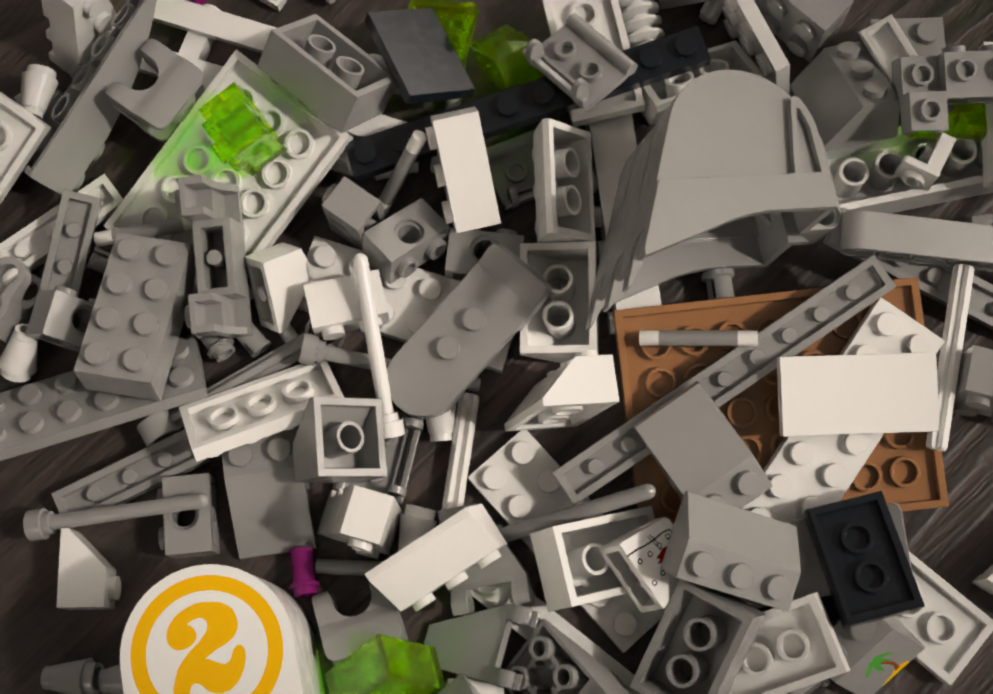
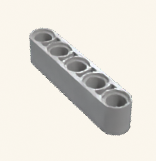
(916, 239)

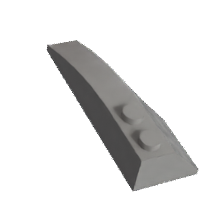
(82, 114)

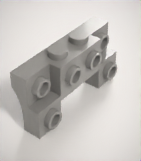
(933, 82)
(219, 252)

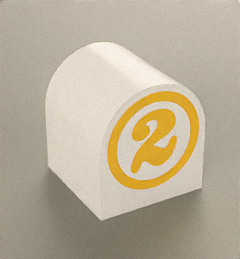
(218, 635)

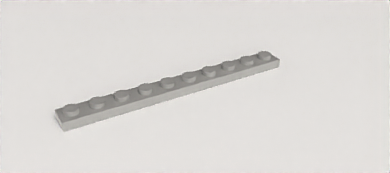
(733, 372)

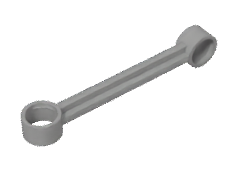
(168, 422)

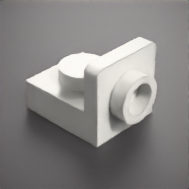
(926, 169)

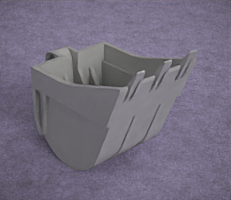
(716, 185)

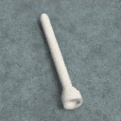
(392, 423)

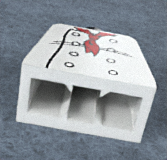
(637, 563)

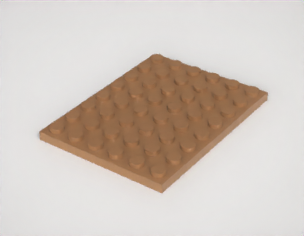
(898, 464)

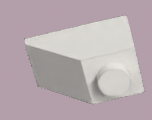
(277, 283)
(84, 575)

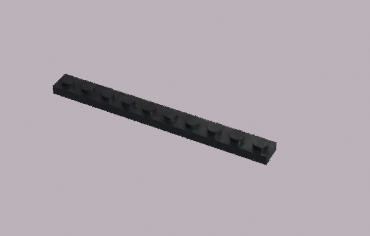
(531, 102)

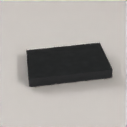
(419, 55)
(863, 559)

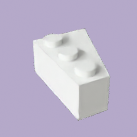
(75, 29)
(463, 170)
(361, 519)

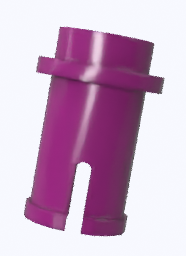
(303, 572)

